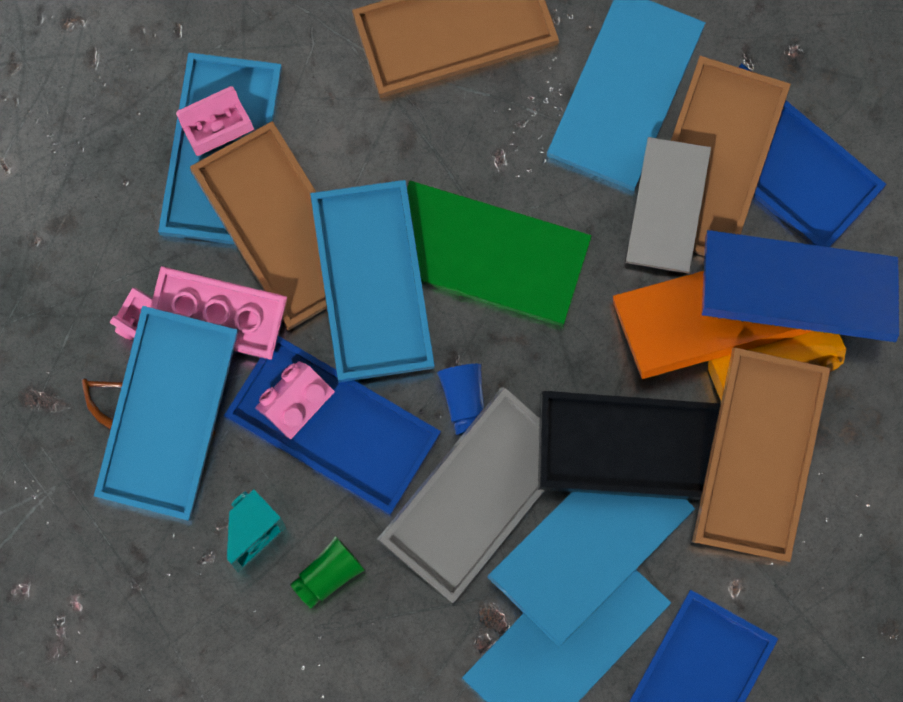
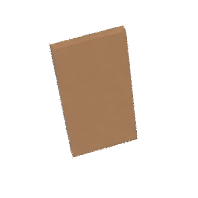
(438, 39)
(737, 118)
(269, 216)
(761, 454)

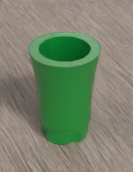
(326, 573)

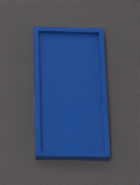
(813, 180)
(801, 286)
(350, 440)
(705, 656)

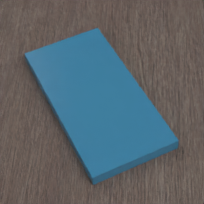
(625, 90)
(185, 207)
(372, 281)
(166, 413)
(584, 556)
(532, 668)

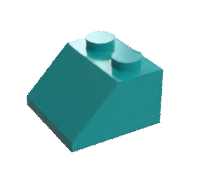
(250, 528)

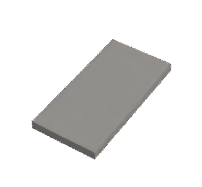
(470, 498)

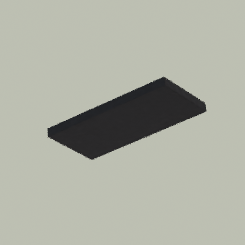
(624, 445)

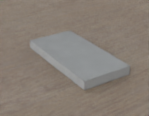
(668, 205)

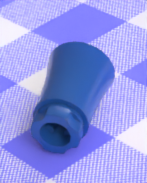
(463, 394)

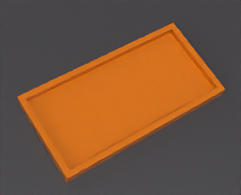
(671, 333)

